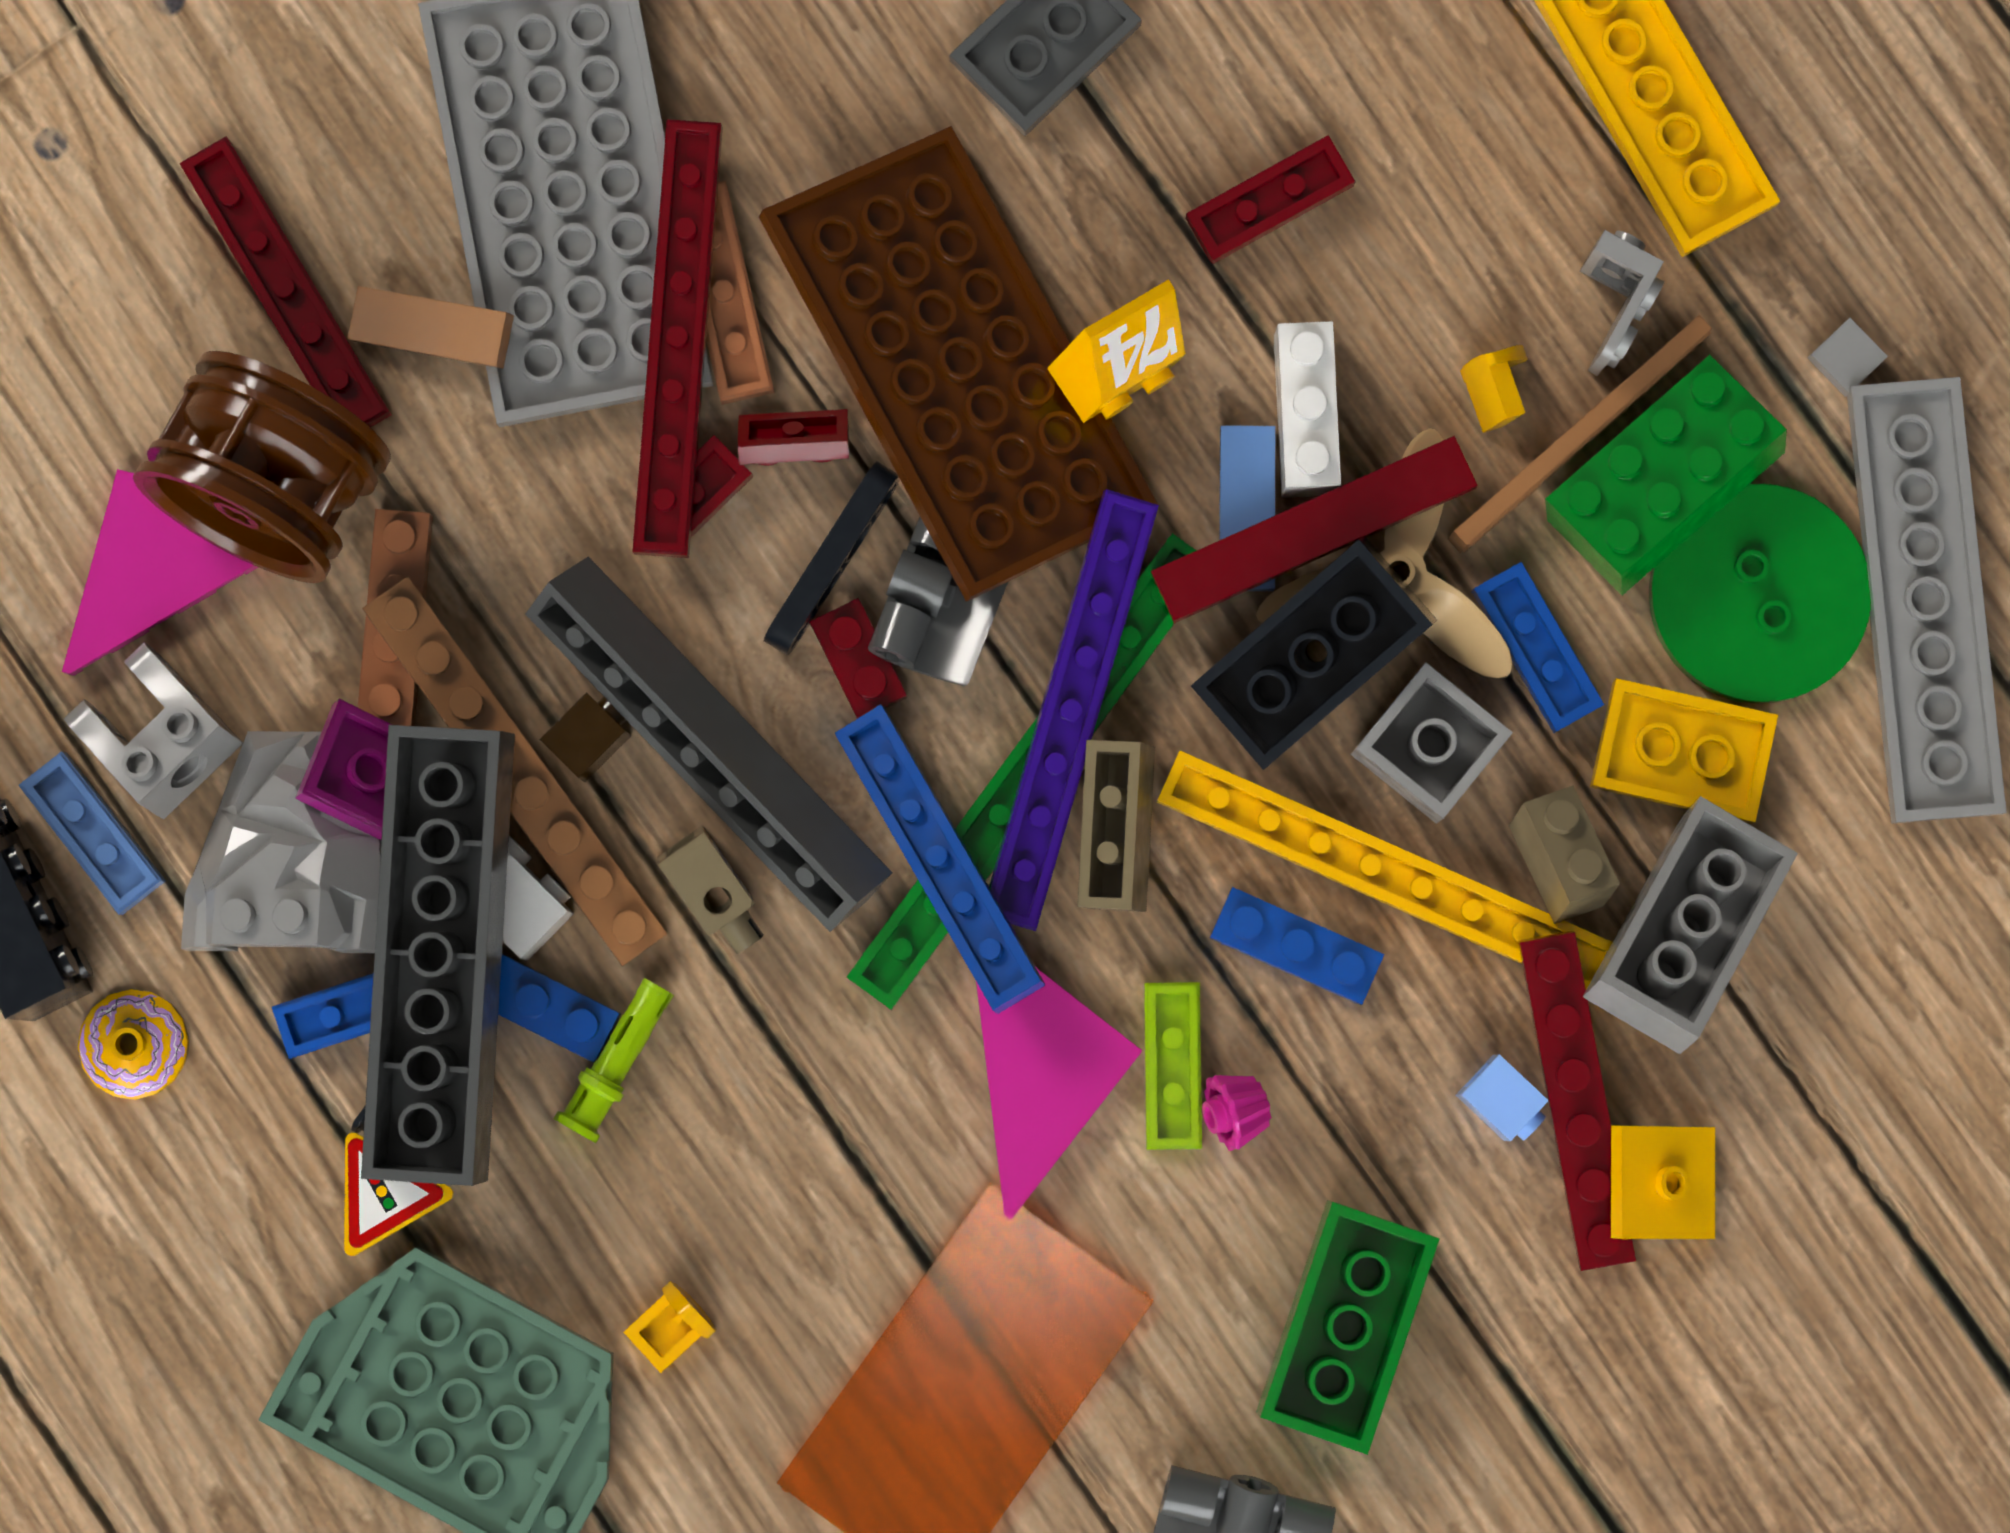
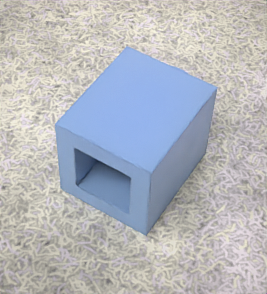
(1504, 1099)

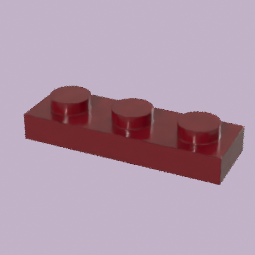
(1270, 199)

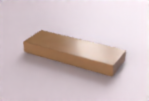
(430, 327)

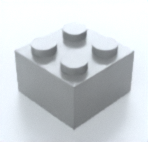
(1431, 743)

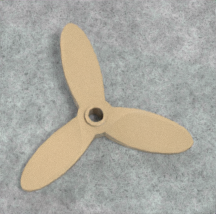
(1461, 626)

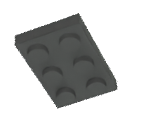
(1040, 52)

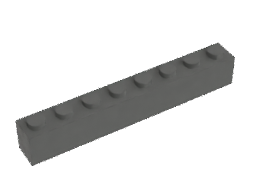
(708, 743)

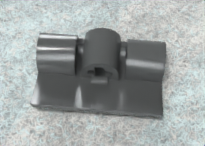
(927, 618)
(1239, 1505)

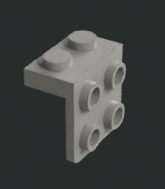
(1625, 267)

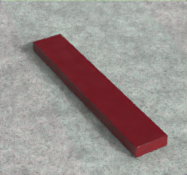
(281, 280)
(1314, 529)

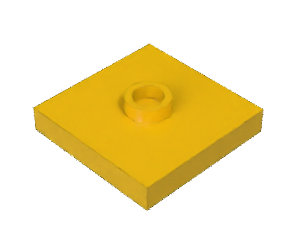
(1662, 1182)

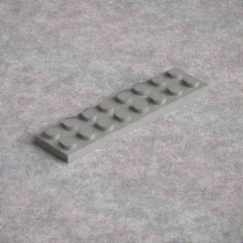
(1926, 600)

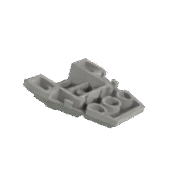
(278, 866)

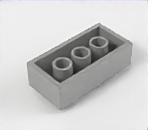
(1690, 925)

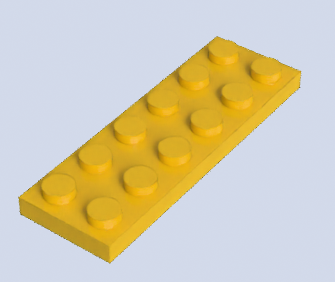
(1663, 115)

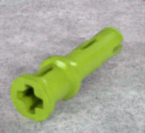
(602, 1082)

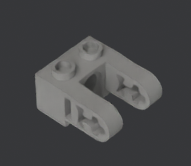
(172, 751)

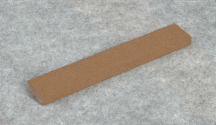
(1580, 434)

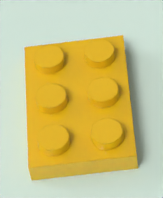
(1683, 748)

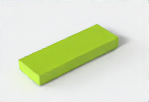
(1172, 1065)

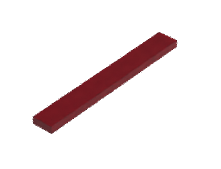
(677, 339)

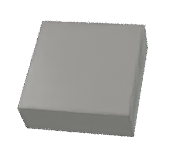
(1847, 356)

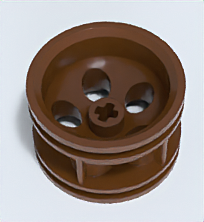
(261, 465)

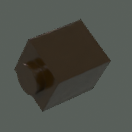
(587, 735)

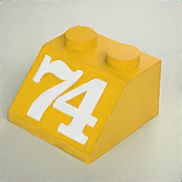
(1122, 354)

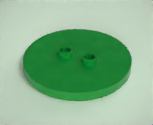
(1763, 597)

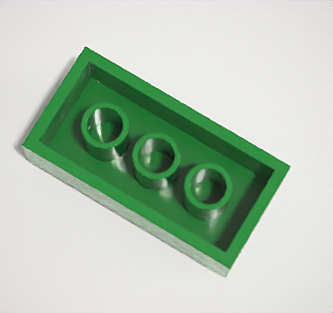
(1666, 474)
(1347, 1327)

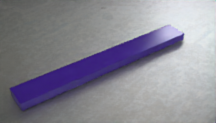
(1071, 706)

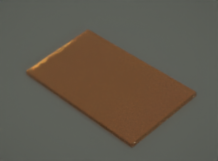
(967, 1381)

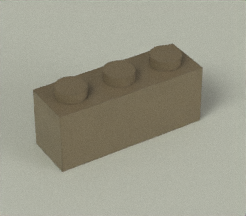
(1116, 825)

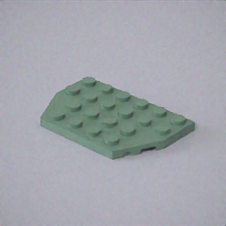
(454, 1400)

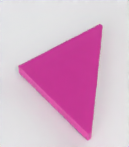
(142, 575)
(1046, 1078)

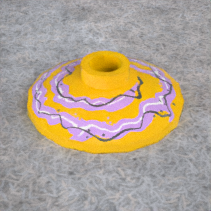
(159, 1050)

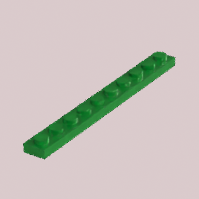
(915, 926)

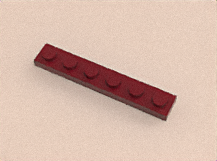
(1574, 1094)

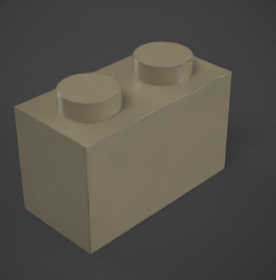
(1564, 854)

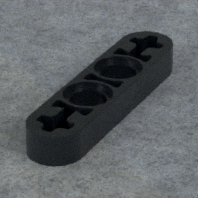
(832, 558)

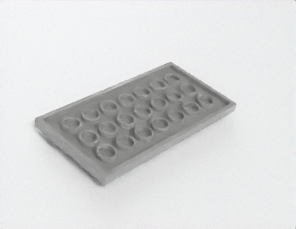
(554, 190)

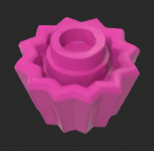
(1235, 1109)

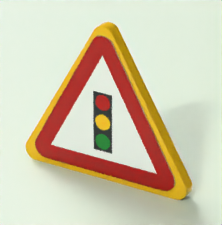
(381, 1206)

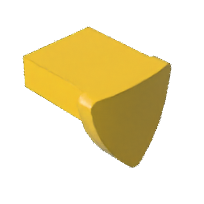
(1493, 386)
(669, 1327)

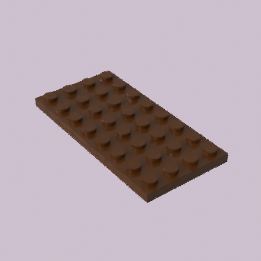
(952, 359)

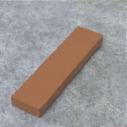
(732, 323)

